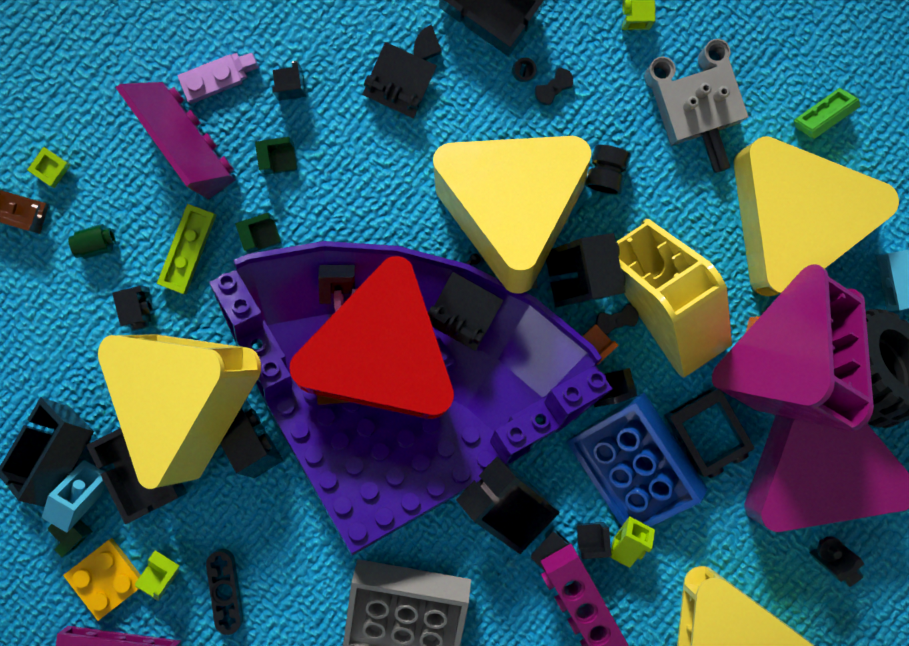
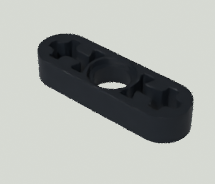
(234, 611)

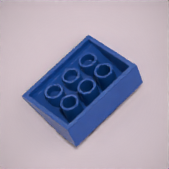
(638, 464)

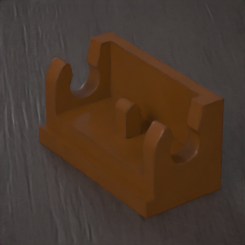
(22, 212)

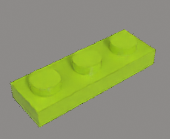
(186, 249)

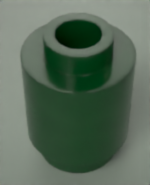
(92, 241)

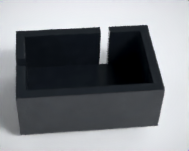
(495, 21)
(597, 269)
(41, 458)
(122, 482)
(507, 506)

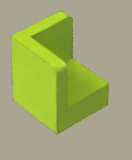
(157, 575)

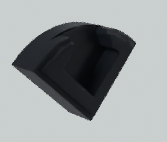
(427, 44)

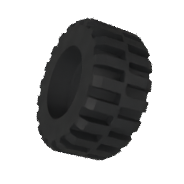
(889, 367)

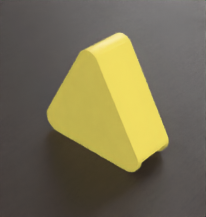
(512, 198)
(802, 210)
(676, 296)
(175, 400)
(723, 615)

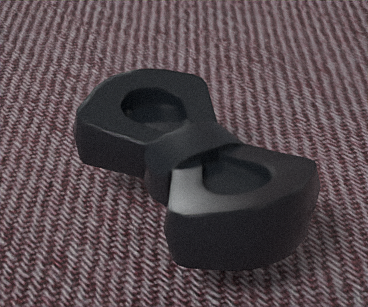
(546, 93)
(626, 317)

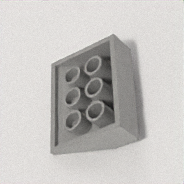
(405, 607)

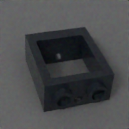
(695, 406)

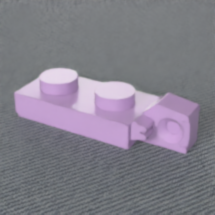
(216, 76)

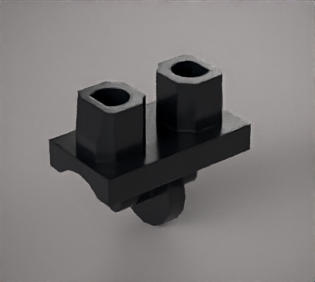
(838, 560)

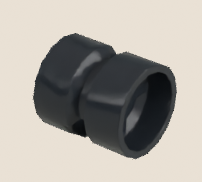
(608, 164)

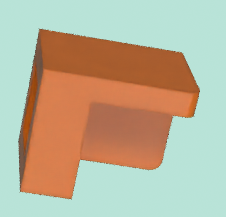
(600, 341)

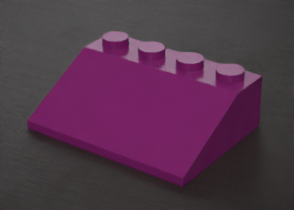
(178, 136)

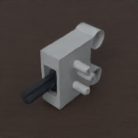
(699, 102)

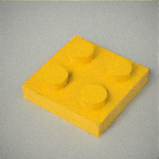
(104, 579)

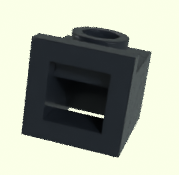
(133, 307)

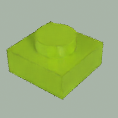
(49, 167)

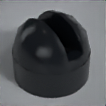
(529, 70)

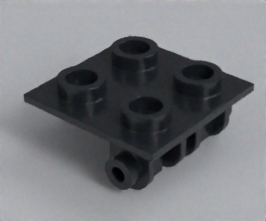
(399, 80)
(464, 311)

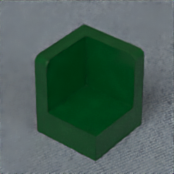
(276, 155)
(258, 232)
(70, 540)

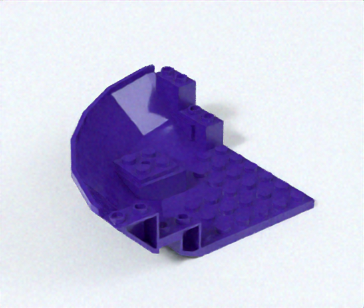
(388, 466)

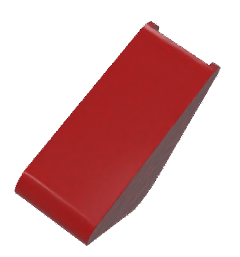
(379, 349)

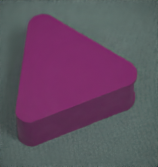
(805, 356)
(824, 477)

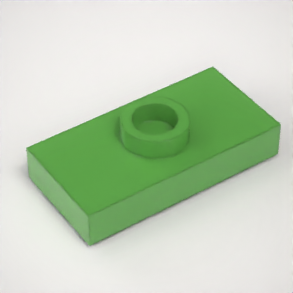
(827, 113)

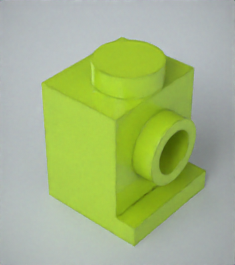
(639, 14)
(632, 542)

